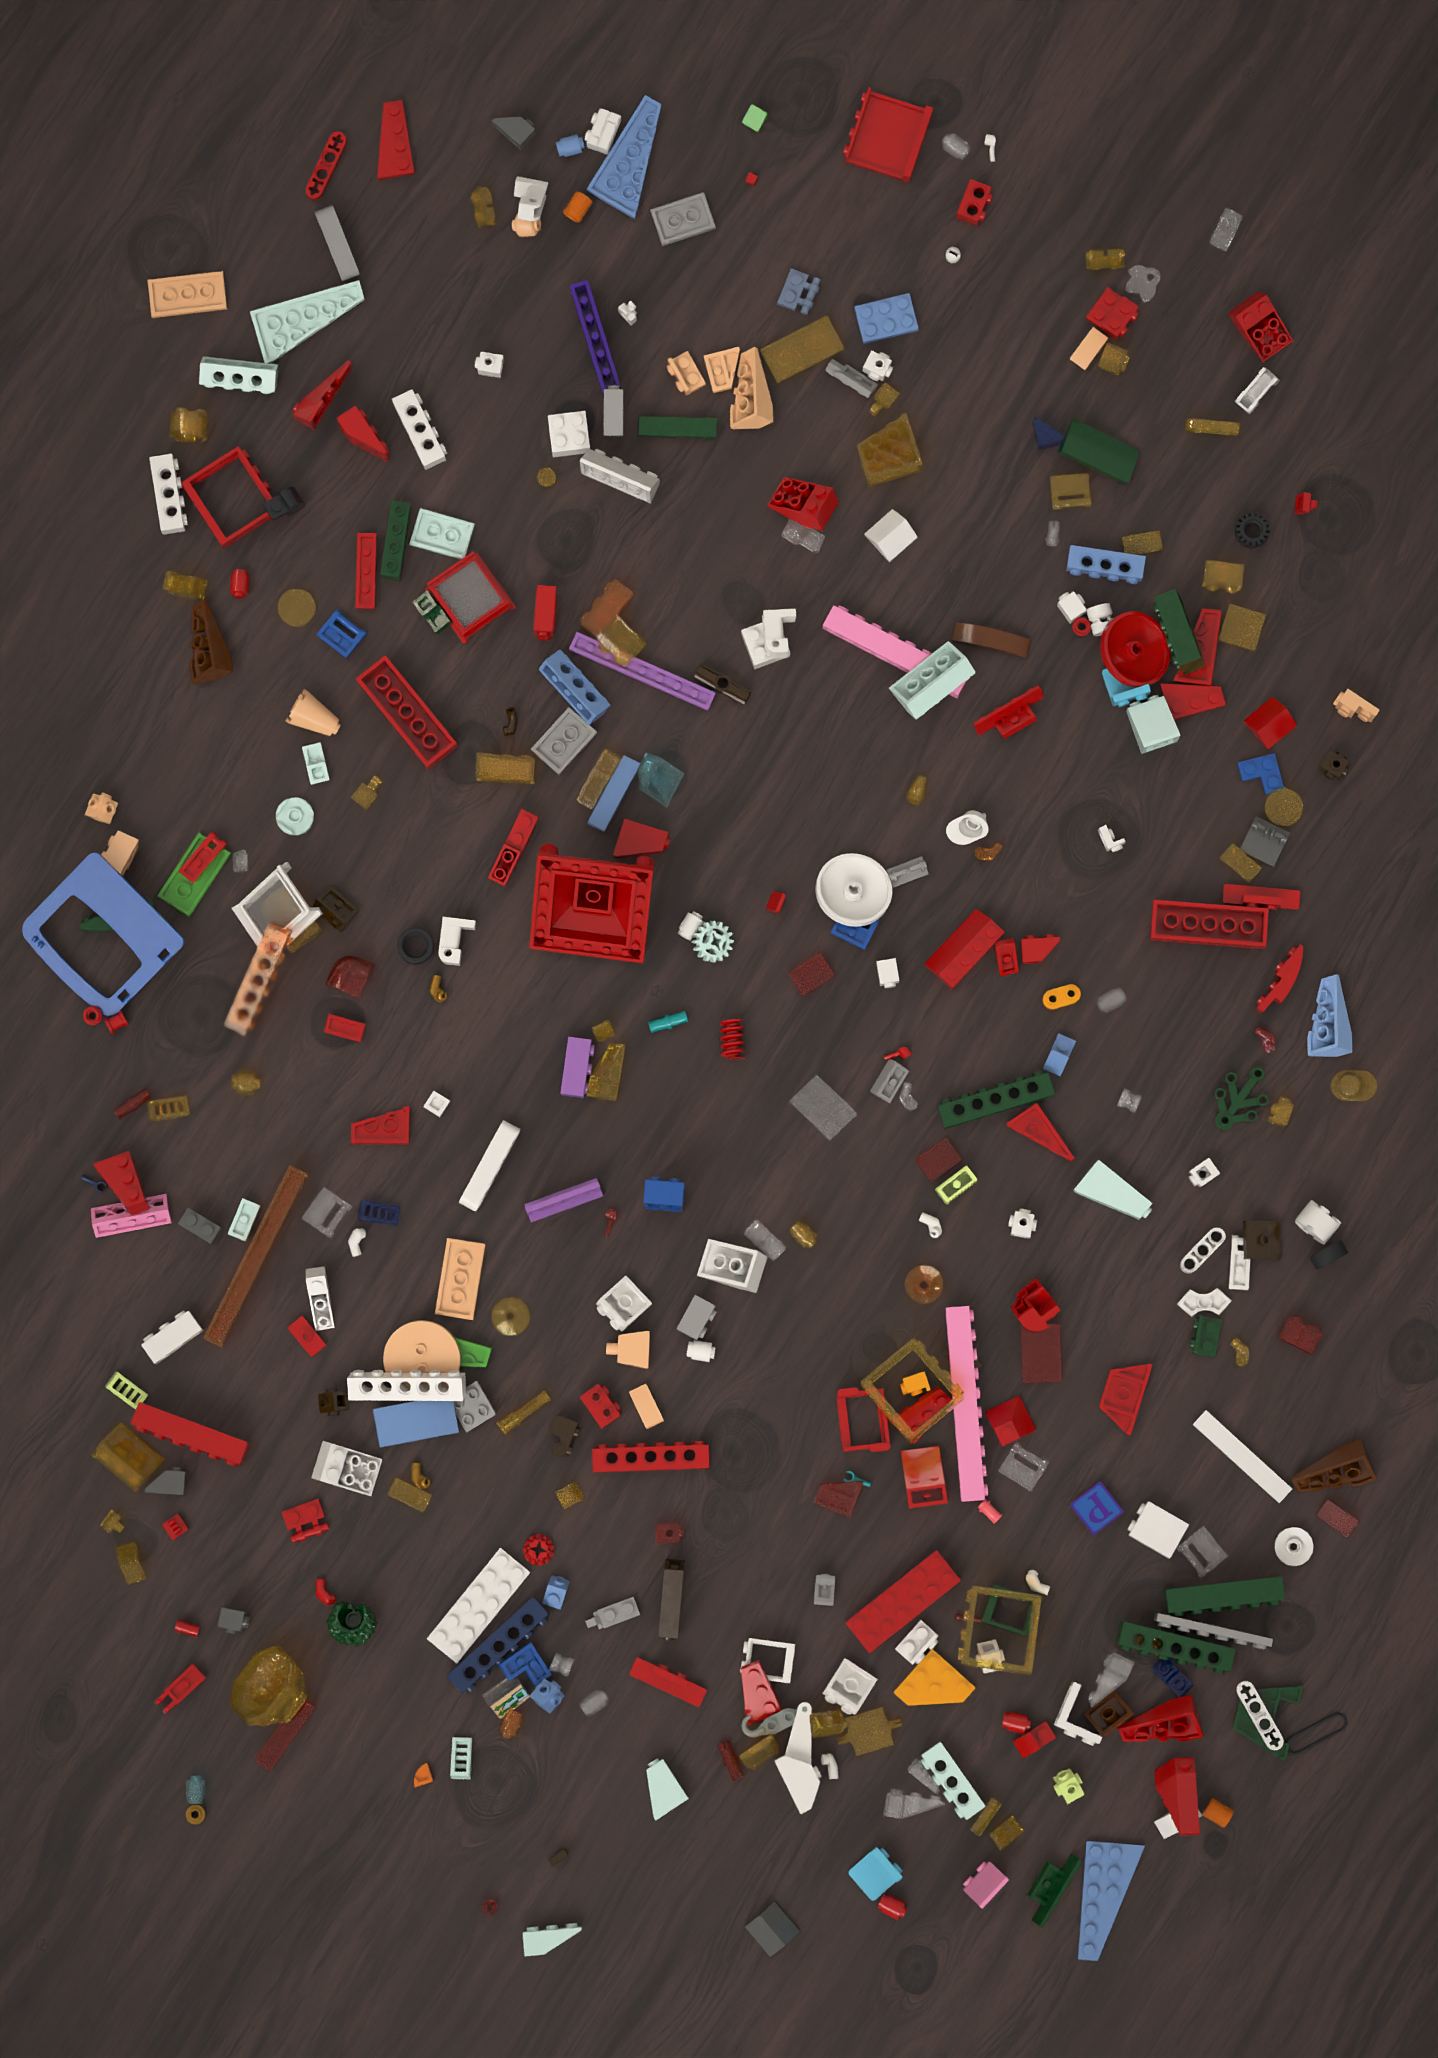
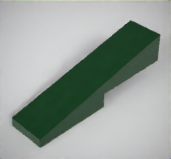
(677, 427)

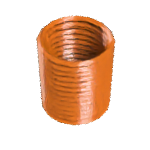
(577, 206)
(1218, 1813)

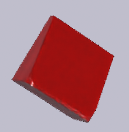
(776, 902)

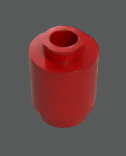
(239, 583)
(1016, 1722)
(892, 1906)

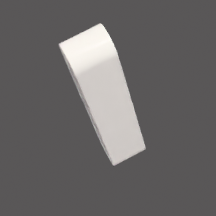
(489, 1165)

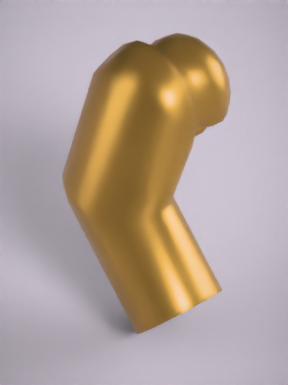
(435, 990)
(418, 1478)

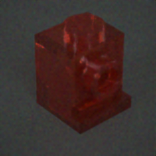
(661, 1537)

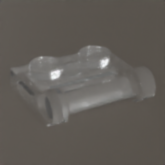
(322, 1207)
(1019, 1472)
(1207, 1548)

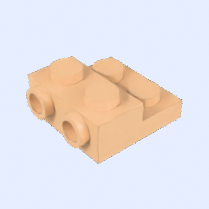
(1349, 703)

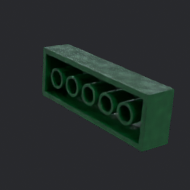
(1224, 1594)

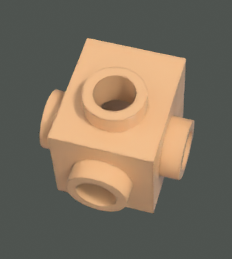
(101, 808)

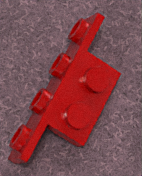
(1011, 716)
(1261, 896)
(664, 1680)

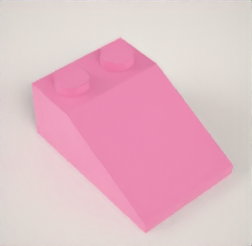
(985, 1883)

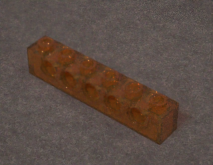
(236, 1019)

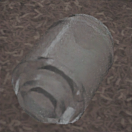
(955, 146)
(1111, 1000)
(594, 1702)

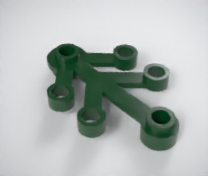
(1238, 1101)

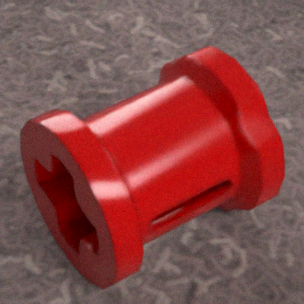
(116, 1022)

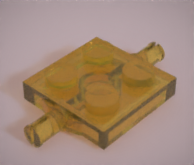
(869, 1731)

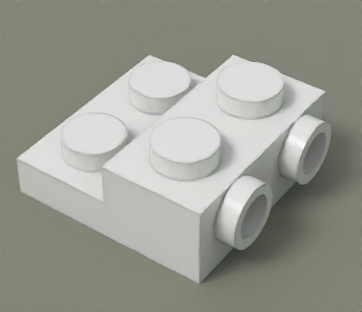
(623, 1304)
(849, 1687)

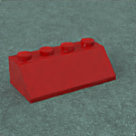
(964, 948)

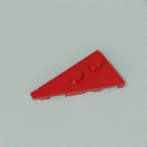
(1037, 1127)

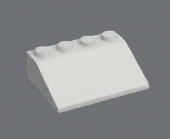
(619, 475)

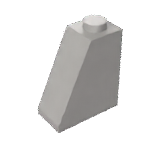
(613, 411)

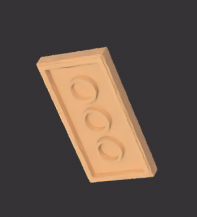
(187, 294)
(460, 1279)

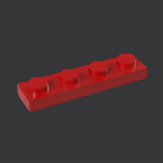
(366, 570)

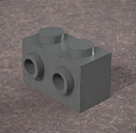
(233, 1620)

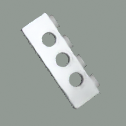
(428, 457)
(159, 465)

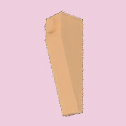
(752, 400)

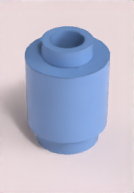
(570, 146)

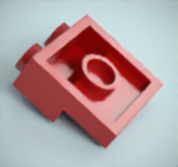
(1113, 313)

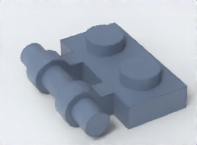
(793, 289)

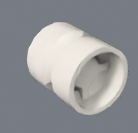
(1099, 613)

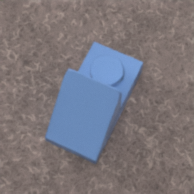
(1059, 1055)

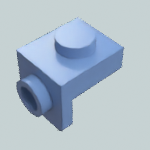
(556, 1592)

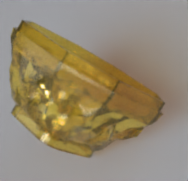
(268, 1688)

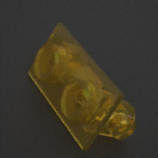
(481, 198)
(1095, 259)

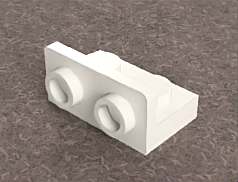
(917, 1642)

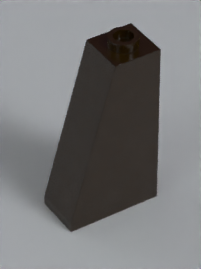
(671, 1599)

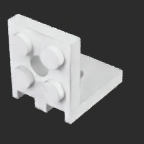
(1070, 1729)

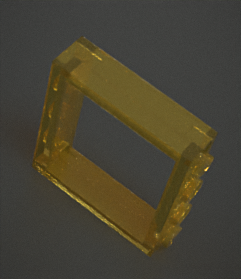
(932, 1363)
(1031, 1638)

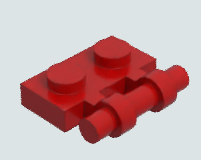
(303, 1515)

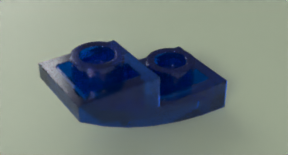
(1172, 1677)

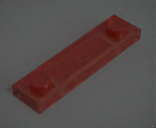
(283, 1737)

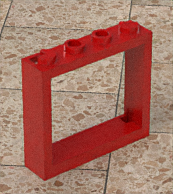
(212, 468)

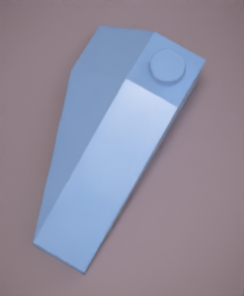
(1331, 1027)

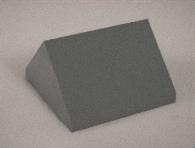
(772, 1929)

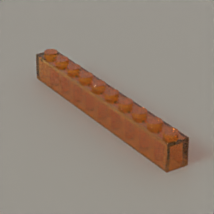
(255, 1256)

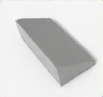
(889, 1081)

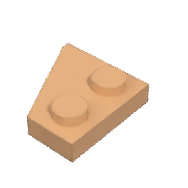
(722, 368)

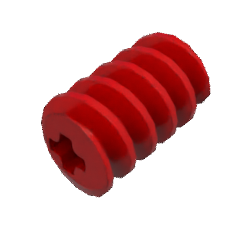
(731, 1039)

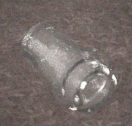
(1053, 532)

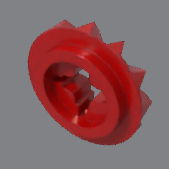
(546, 1544)

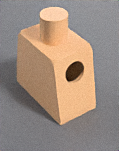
(631, 1349)

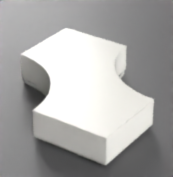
(1194, 1302)

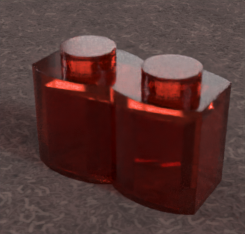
(1300, 1335)

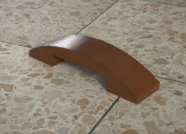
(991, 639)

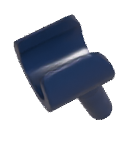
(93, 1183)

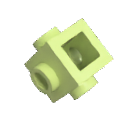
(1068, 1785)

